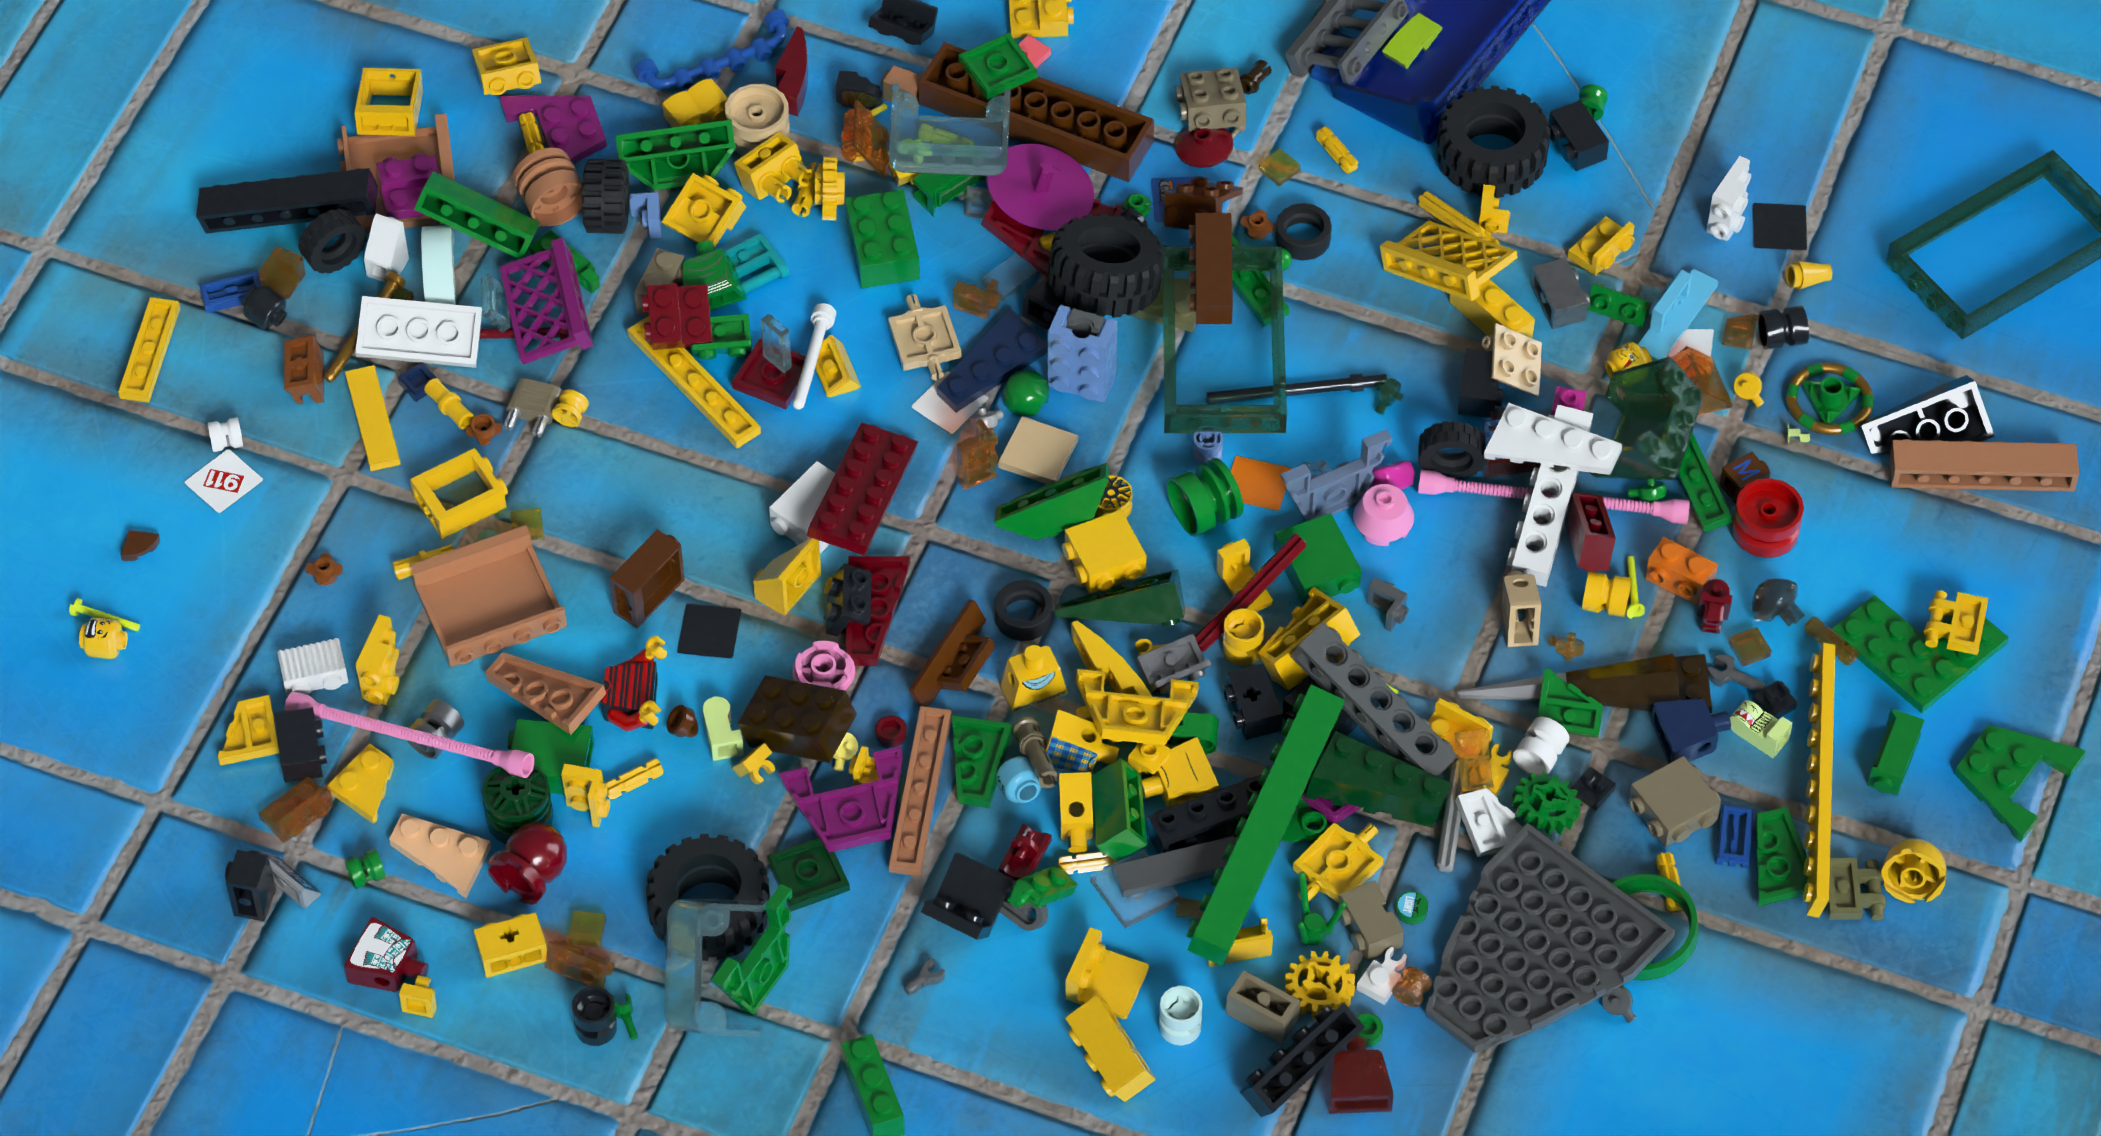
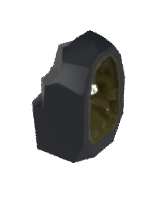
(855, 87)

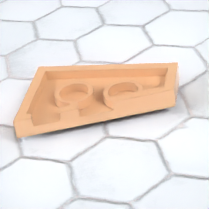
(444, 851)

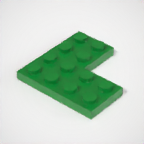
(1903, 660)

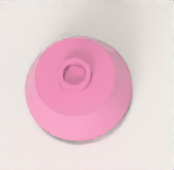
(1383, 514)
(824, 666)

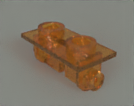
(573, 963)

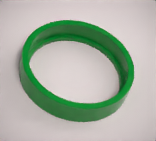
(1670, 889)

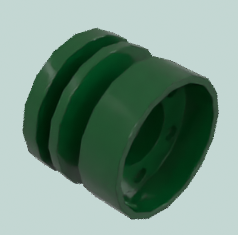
(515, 801)

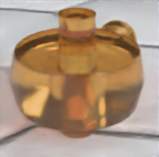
(1568, 645)

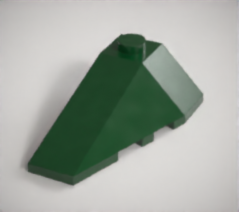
(1150, 601)

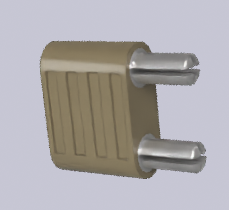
(534, 403)

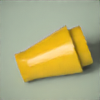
(1806, 274)

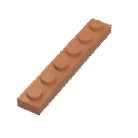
(920, 791)

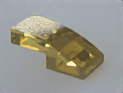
(1473, 760)

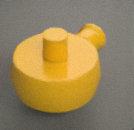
(1748, 387)

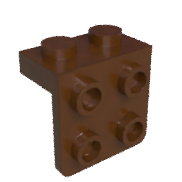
(1196, 197)

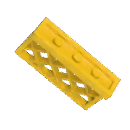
(1441, 271)

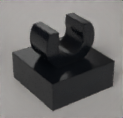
(1775, 699)
(1594, 788)

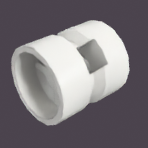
(1541, 746)

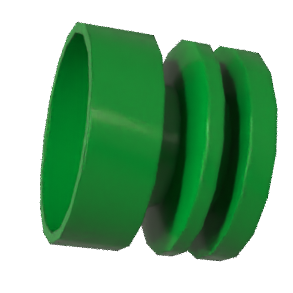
(1205, 497)

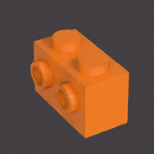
(1680, 570)

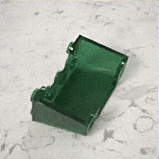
(1655, 421)

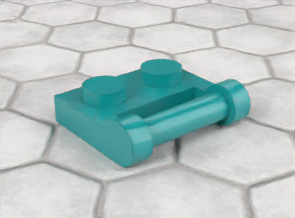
(752, 256)

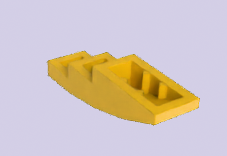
(1102, 657)

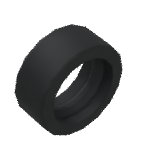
(1303, 214)
(1023, 629)

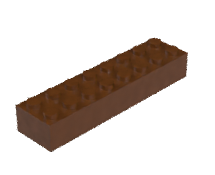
(1046, 115)

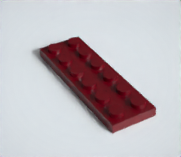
(862, 489)

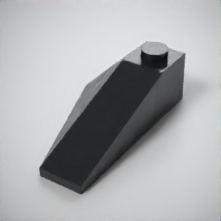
(1943, 413)

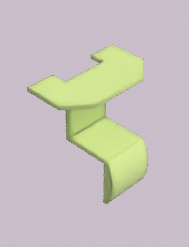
(1797, 432)

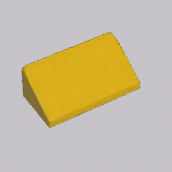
(835, 368)

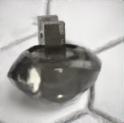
(1776, 598)

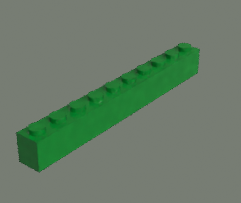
(1265, 826)

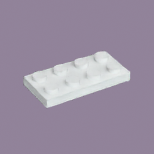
(419, 331)

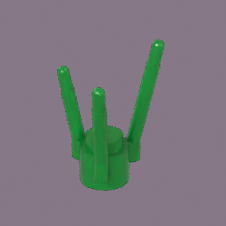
(1313, 925)

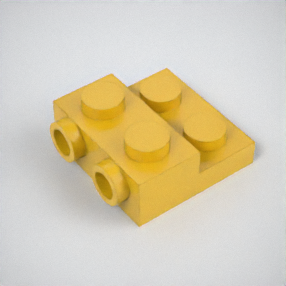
(1040, 18)
(506, 66)
(704, 210)
(378, 663)

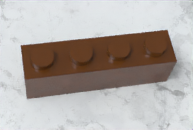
(1212, 268)

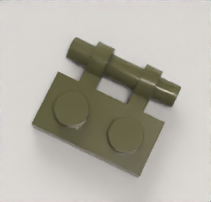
(1845, 894)

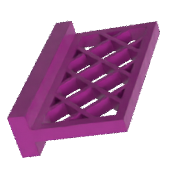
(567, 290)

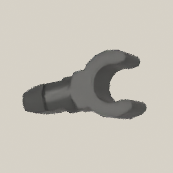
(925, 978)

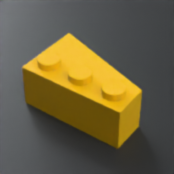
(1284, 641)

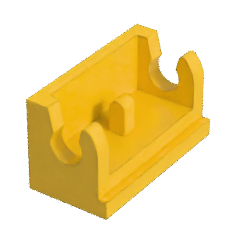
(1250, 944)

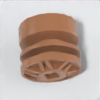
(549, 186)

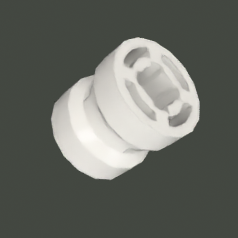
(225, 434)

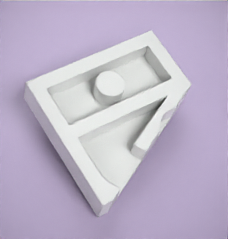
(1486, 821)

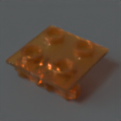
(865, 138)

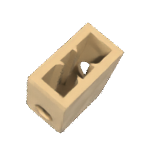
(1521, 594)

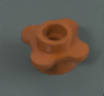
(1257, 225)
(483, 422)
(326, 576)

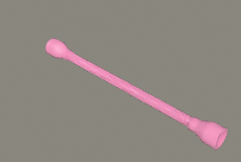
(1435, 483)
(513, 761)

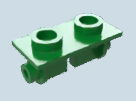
(1618, 305)

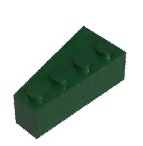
(1377, 782)

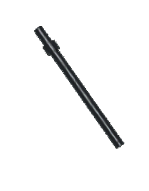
(1355, 383)

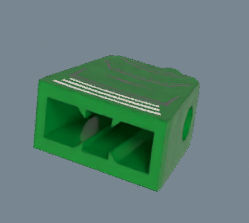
(717, 271)

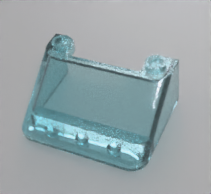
(949, 143)

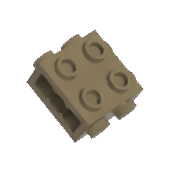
(1211, 99)
(1675, 801)

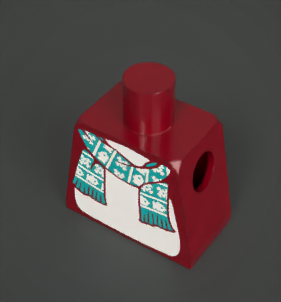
(383, 958)

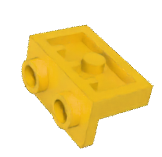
(1602, 245)
(1450, 719)
(586, 791)

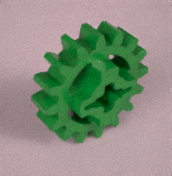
(1546, 803)

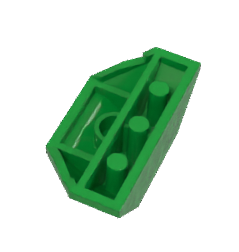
(670, 155)
(1055, 505)

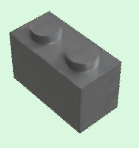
(1559, 293)

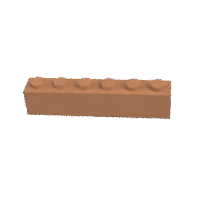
(1983, 465)

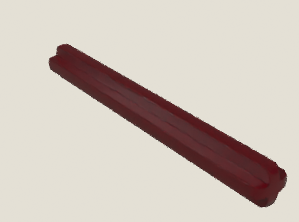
(1251, 590)

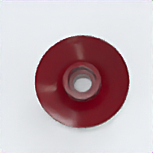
(1204, 147)

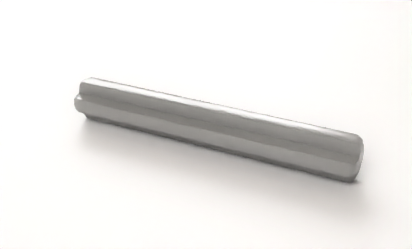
(1451, 824)

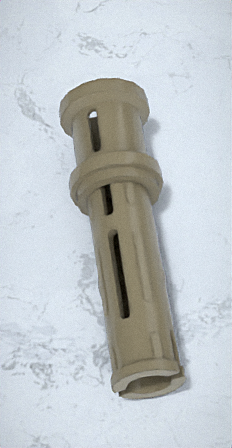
(1033, 745)

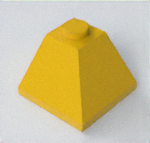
(788, 576)

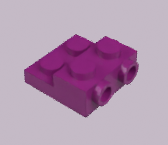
(402, 183)

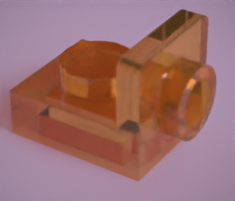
(975, 300)

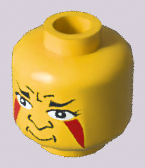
(1626, 357)

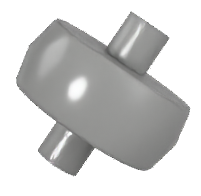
(990, 418)

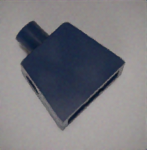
(1687, 728)

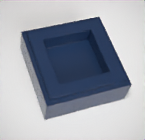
(415, 381)

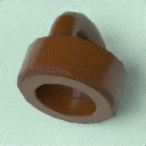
(682, 722)

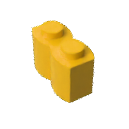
(697, 105)

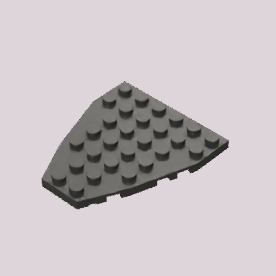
(1538, 944)

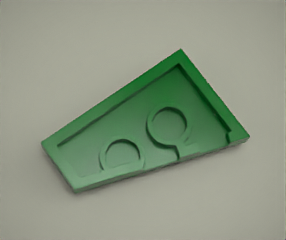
(1778, 858)

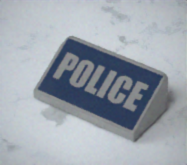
(292, 882)

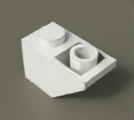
(385, 248)

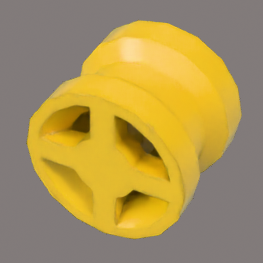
(570, 408)

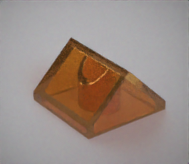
(1704, 374)

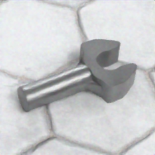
(1719, 678)

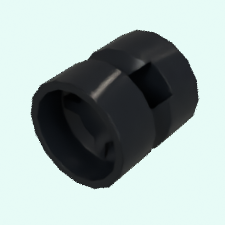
(1787, 327)
(594, 1016)

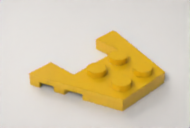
(1135, 716)

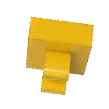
(752, 763)
(418, 998)

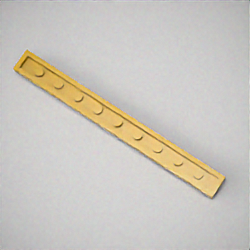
(1820, 782)

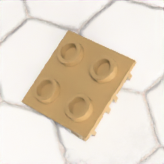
(1515, 359)

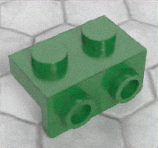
(729, 336)

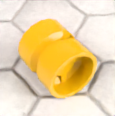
(1606, 594)
(1243, 637)

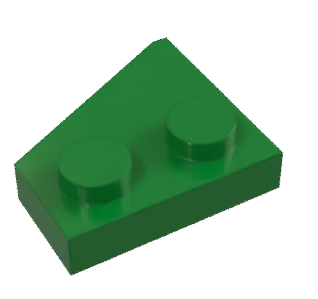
(1569, 706)

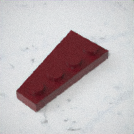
(889, 573)

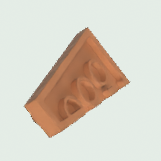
(545, 690)

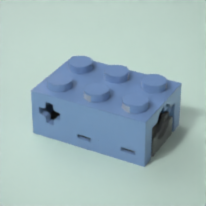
(1082, 353)

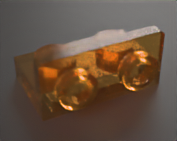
(977, 457)
(297, 809)

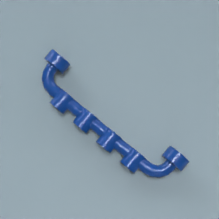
(775, 21)

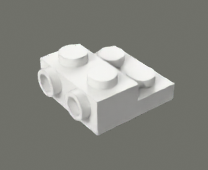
(1730, 201)

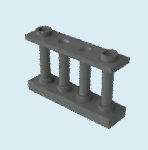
(1329, 21)

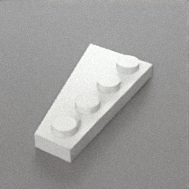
(1543, 440)

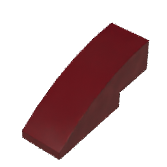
(793, 72)

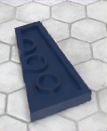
(997, 356)

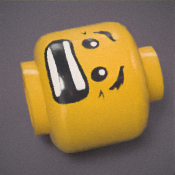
(102, 638)

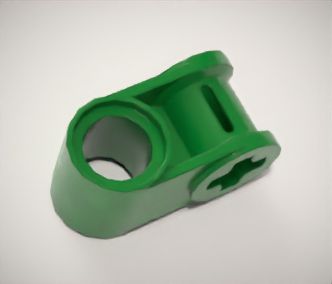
(1199, 725)

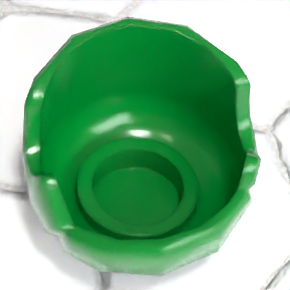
(1025, 392)

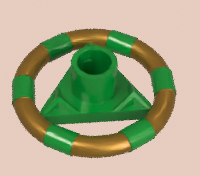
(1829, 398)

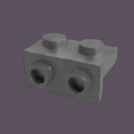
(1172, 661)

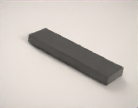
(1171, 867)

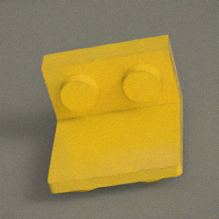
(1105, 974)

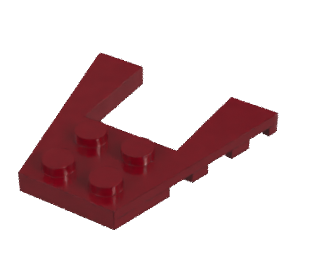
(1024, 238)

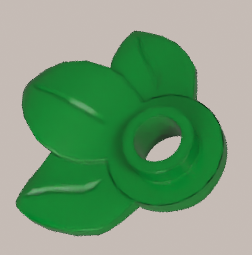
(1301, 821)

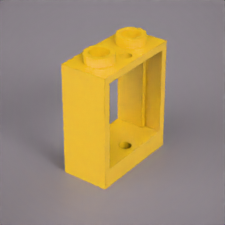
(388, 118)
(469, 512)

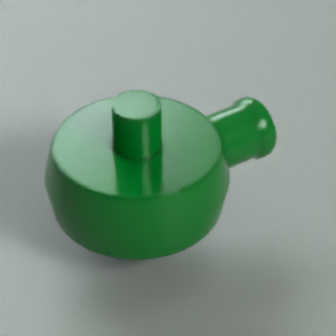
(1649, 491)

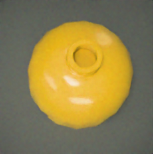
(1914, 871)

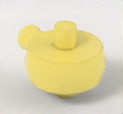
(845, 751)

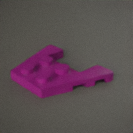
(564, 121)
(853, 813)

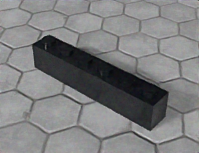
(285, 200)

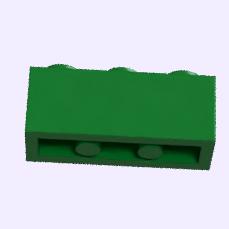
(1118, 810)
(872, 1087)

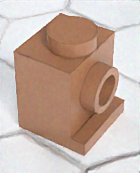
(905, 78)

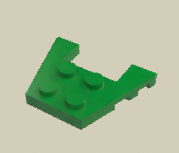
(2001, 765)
(754, 978)

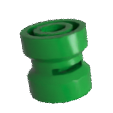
(372, 867)

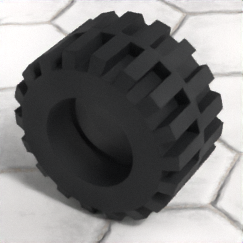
(605, 196)

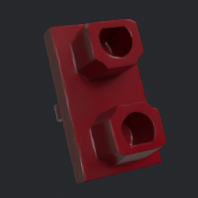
(1714, 605)
(1025, 853)

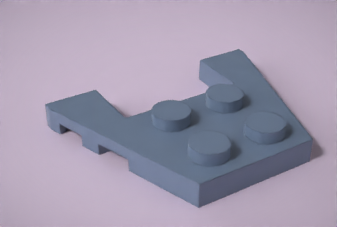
(1340, 487)

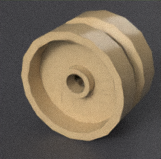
(756, 115)

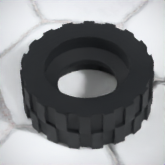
(325, 228)
(1452, 436)

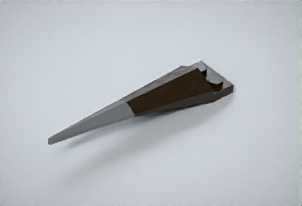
(1621, 685)

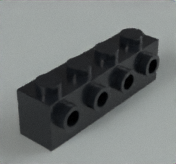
(1202, 818)
(1302, 1059)

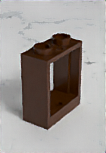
(647, 578)

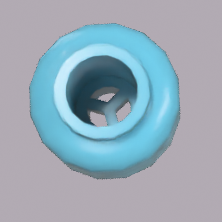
(1018, 780)

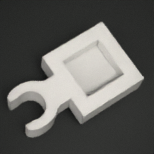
(1380, 978)

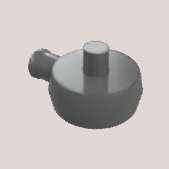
(1619, 1003)

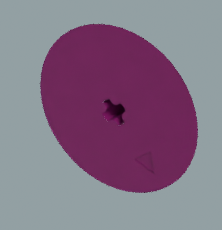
(1042, 187)

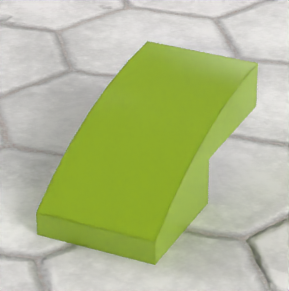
(1411, 39)

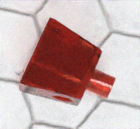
(1360, 1081)

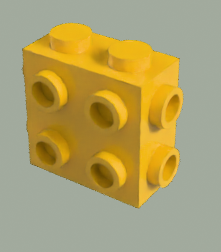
(1104, 551)

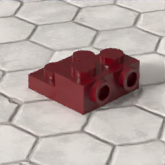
(677, 316)

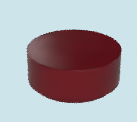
(891, 731)

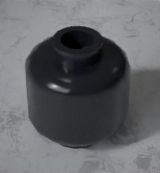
(264, 307)

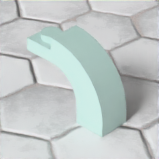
(438, 264)

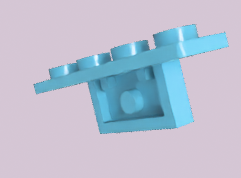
(1676, 311)

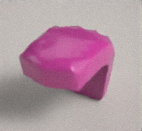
(1396, 474)

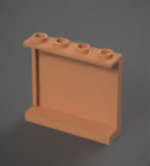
(367, 150)
(487, 596)

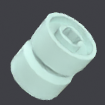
(1180, 1015)

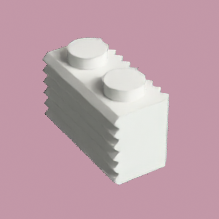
(313, 667)

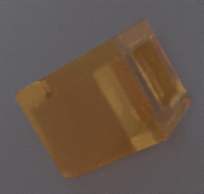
(282, 271)

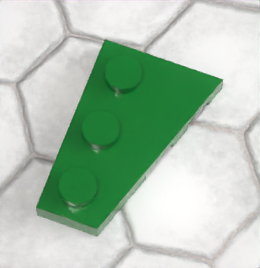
(979, 753)

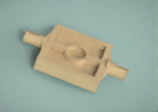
(924, 337)

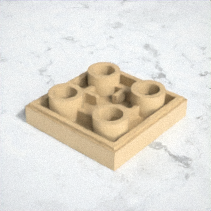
(1038, 451)

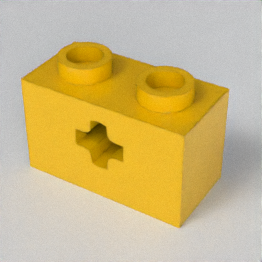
(510, 944)

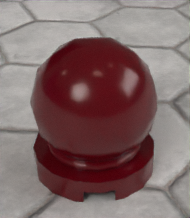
(529, 861)

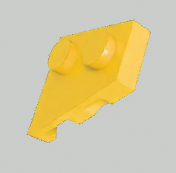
(251, 732)
(364, 782)

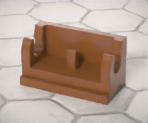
(304, 369)

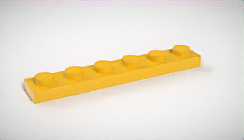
(699, 388)

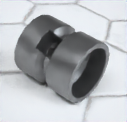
(439, 720)

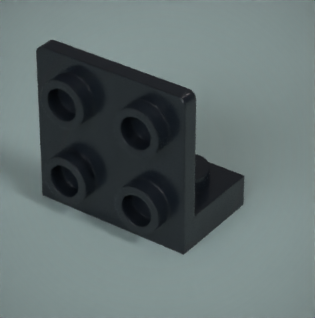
(969, 897)

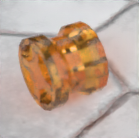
(1411, 987)

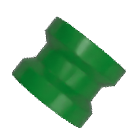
(1594, 99)

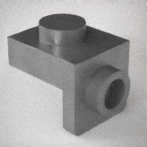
(1389, 600)

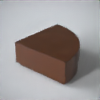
(138, 544)

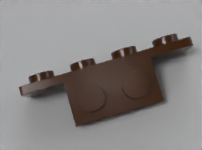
(955, 658)

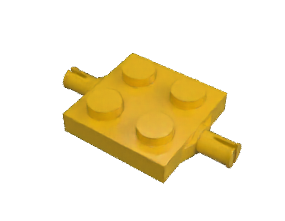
(1338, 861)

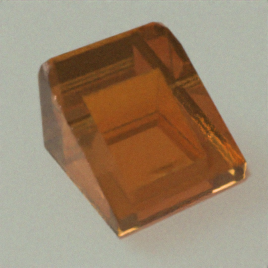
(1740, 331)

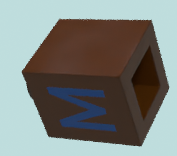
(1742, 472)

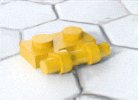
(1966, 626)

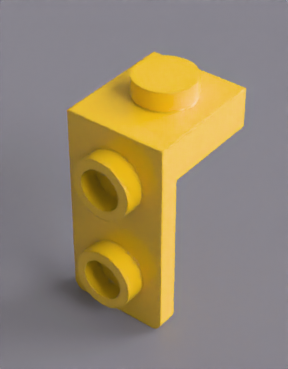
(1235, 571)

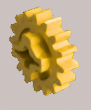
(829, 188)
(1320, 982)

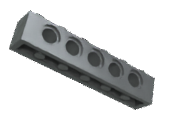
(1372, 686)

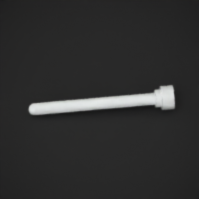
(822, 319)

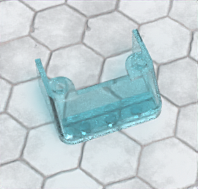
(686, 925)

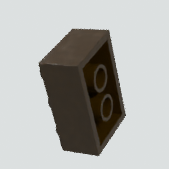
(797, 718)

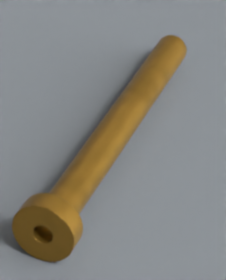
(393, 283)

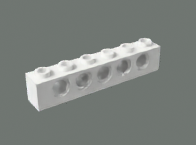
(1551, 509)

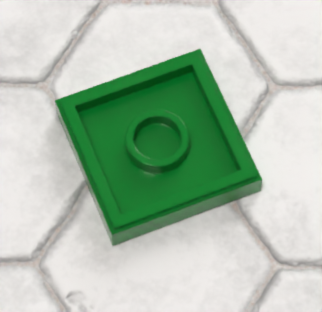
(997, 65)

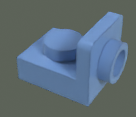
(648, 207)

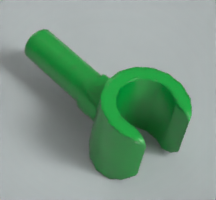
(624, 1011)

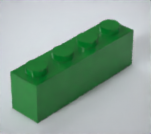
(477, 215)

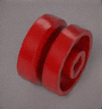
(1767, 518)

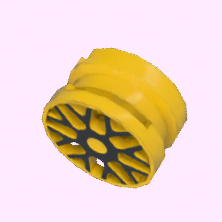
(1115, 497)

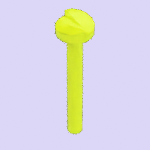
(78, 607)
(1635, 609)

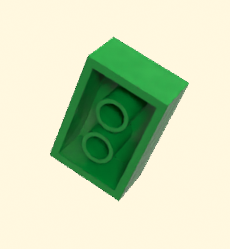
(882, 238)

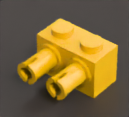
(771, 166)

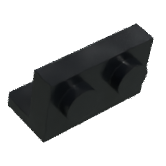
(906, 20)
(847, 598)

